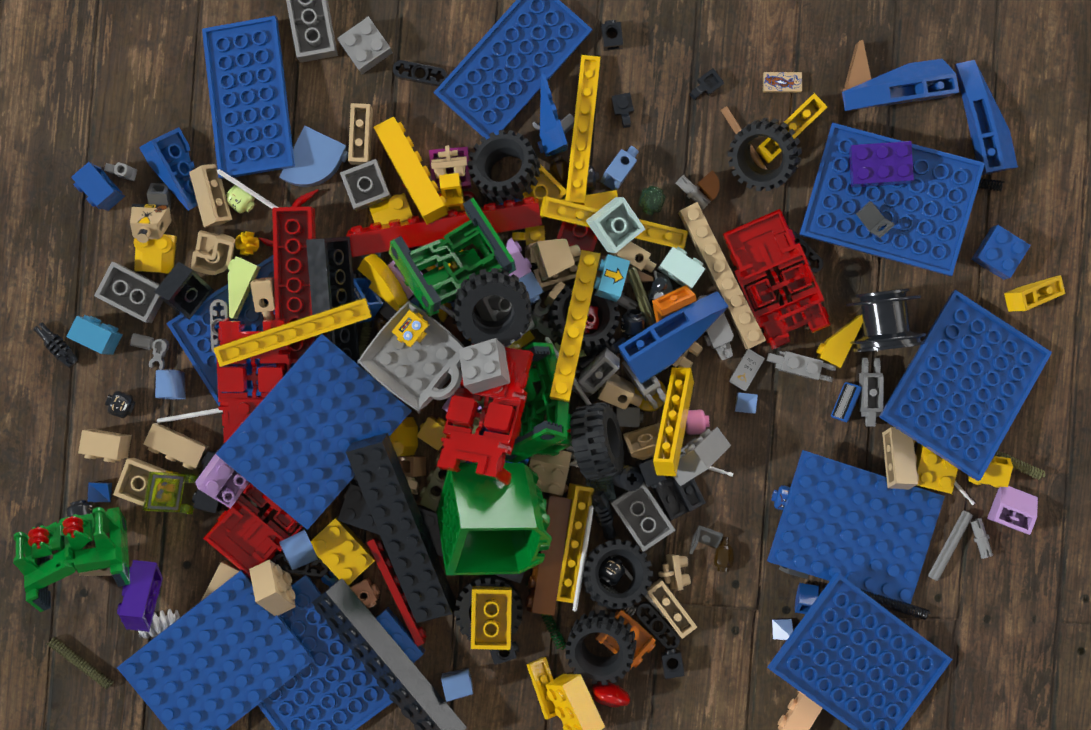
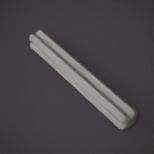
(950, 545)

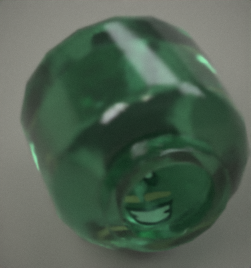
(652, 200)

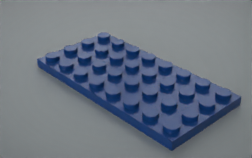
(508, 63)
(248, 97)

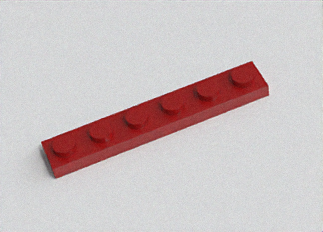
(385, 565)

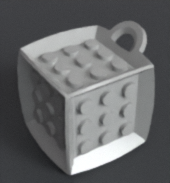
(416, 371)

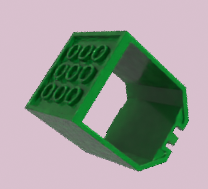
(492, 524)

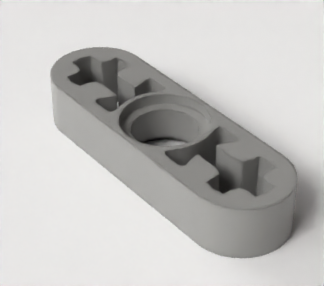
(213, 321)

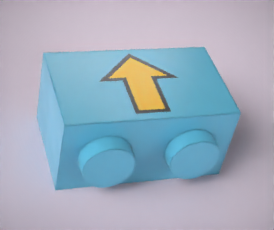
(611, 278)

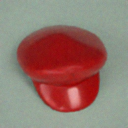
(610, 695)

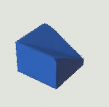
(99, 492)

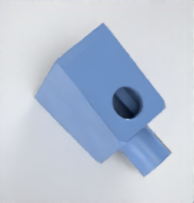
(620, 168)

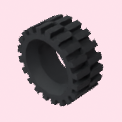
(495, 149)
(749, 170)
(606, 314)
(639, 567)
(464, 600)
(600, 667)

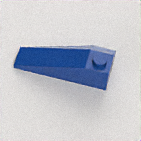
(551, 130)
(171, 161)

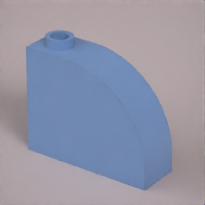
(314, 159)

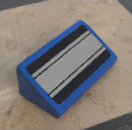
(846, 402)

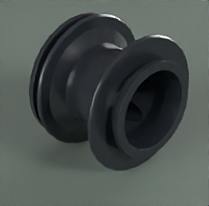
(886, 321)

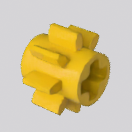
(247, 243)

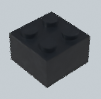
(183, 290)

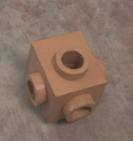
(370, 589)

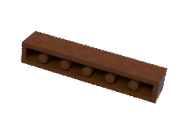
(546, 576)

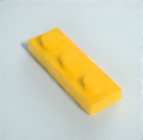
(540, 676)

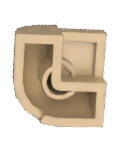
(212, 253)

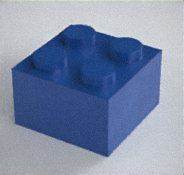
(97, 186)
(1000, 252)

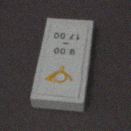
(746, 370)

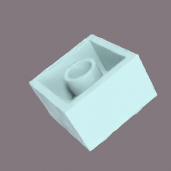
(615, 224)
(681, 267)

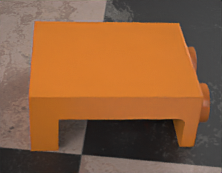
(672, 302)
(643, 638)

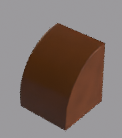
(710, 185)

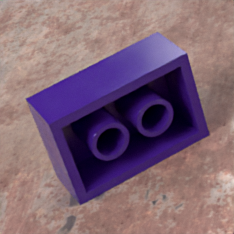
(881, 164)
(140, 596)

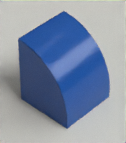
(805, 597)

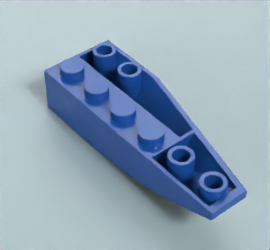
(903, 85)
(986, 124)
(670, 337)

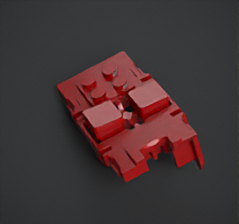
(761, 247)
(233, 377)
(501, 420)
(246, 535)

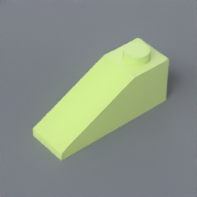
(239, 278)

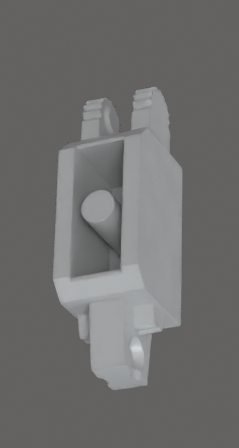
(719, 336)
(800, 365)
(647, 388)
(872, 392)

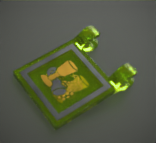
(166, 491)

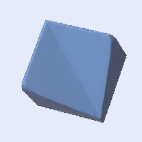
(746, 403)

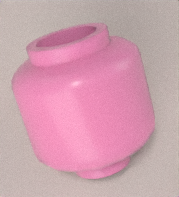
(696, 422)

